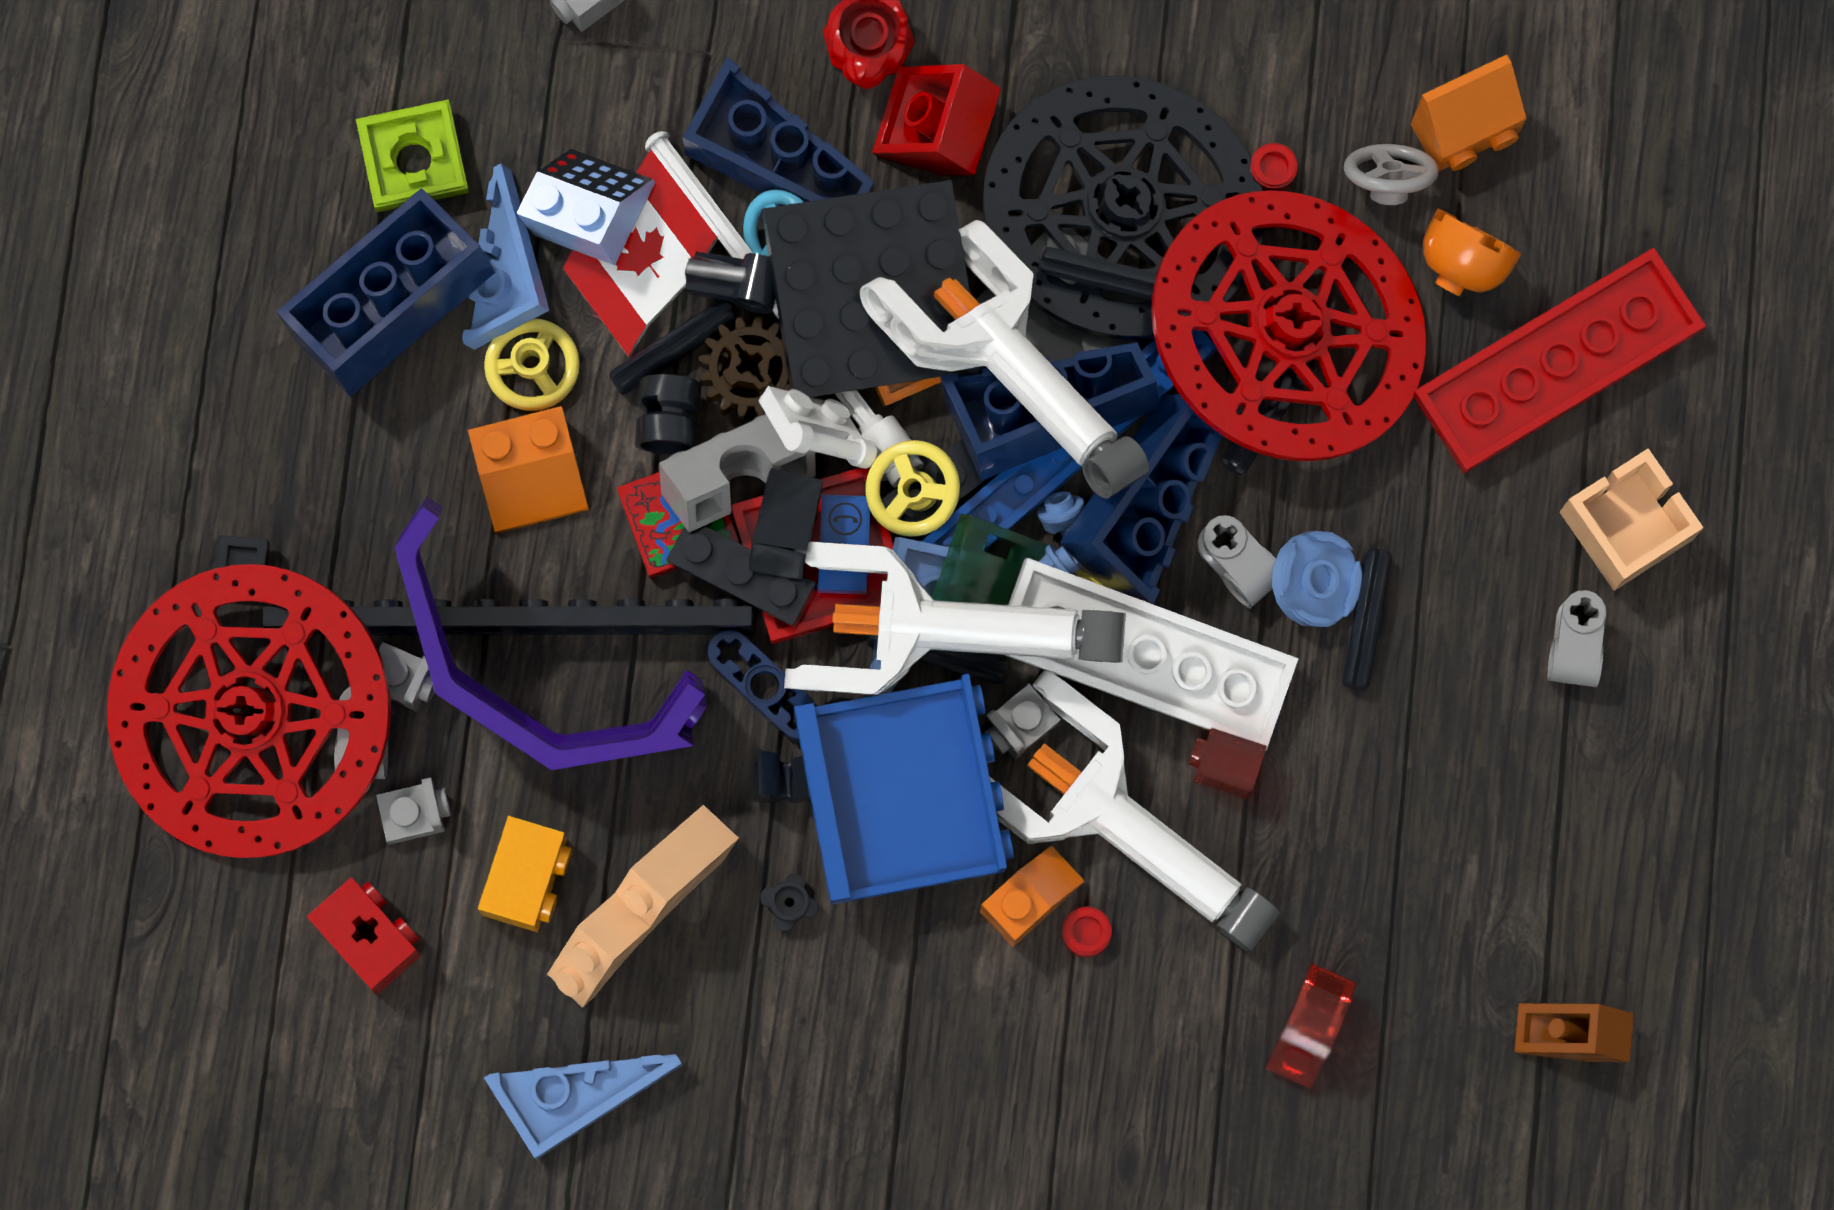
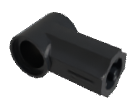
(741, 281)

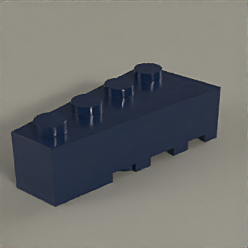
(1132, 533)

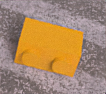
(524, 874)

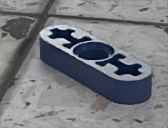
(765, 666)

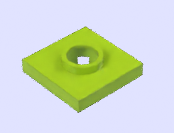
(424, 125)

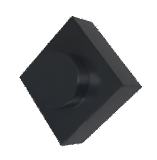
(241, 551)

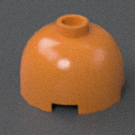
(1466, 255)

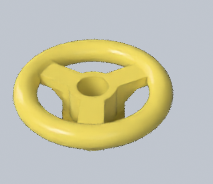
(532, 347)
(929, 492)

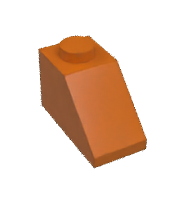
(1030, 895)

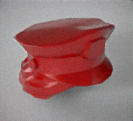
(868, 39)

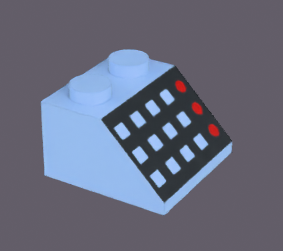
(585, 204)

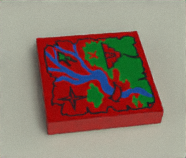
(656, 524)

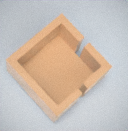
(1627, 526)

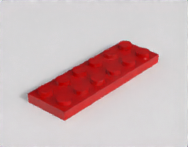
(1558, 360)

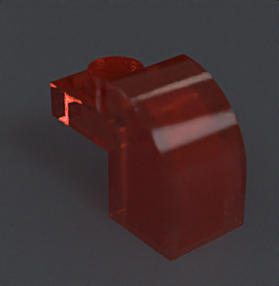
(1311, 1026)

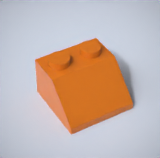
(1470, 115)
(528, 470)

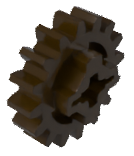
(732, 380)

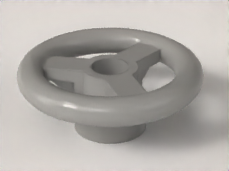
(1392, 178)

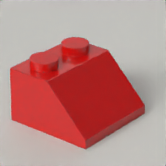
(937, 119)

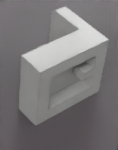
(407, 677)
(1020, 722)
(413, 811)

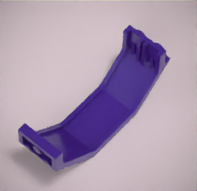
(551, 749)

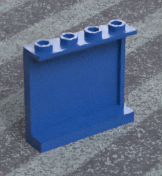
(903, 790)

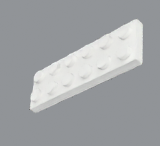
(1167, 658)

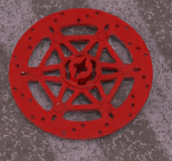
(1288, 325)
(295, 633)

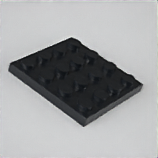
(833, 248)

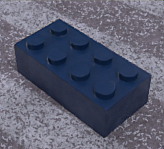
(386, 292)

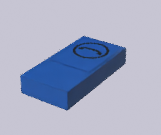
(844, 521)

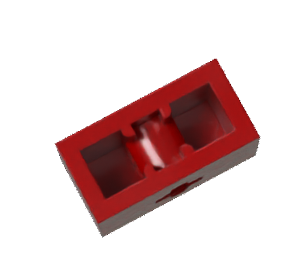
(375, 962)

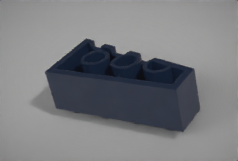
(764, 145)
(1005, 434)

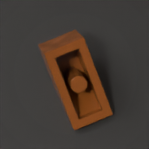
(1574, 1032)

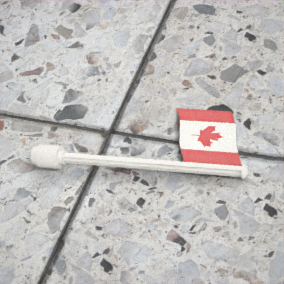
(652, 267)

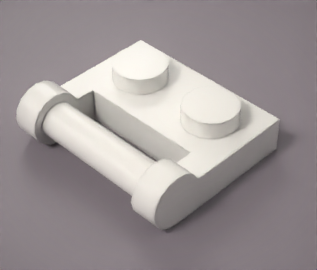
(816, 426)

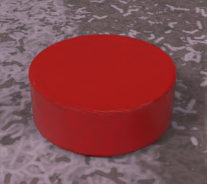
(1274, 167)
(1086, 932)

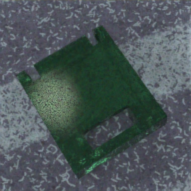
(976, 575)

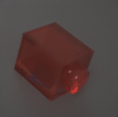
(1227, 762)

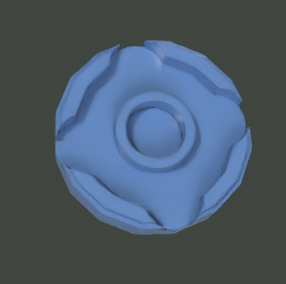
(1316, 579)

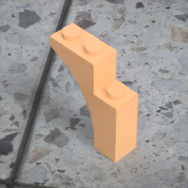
(640, 904)

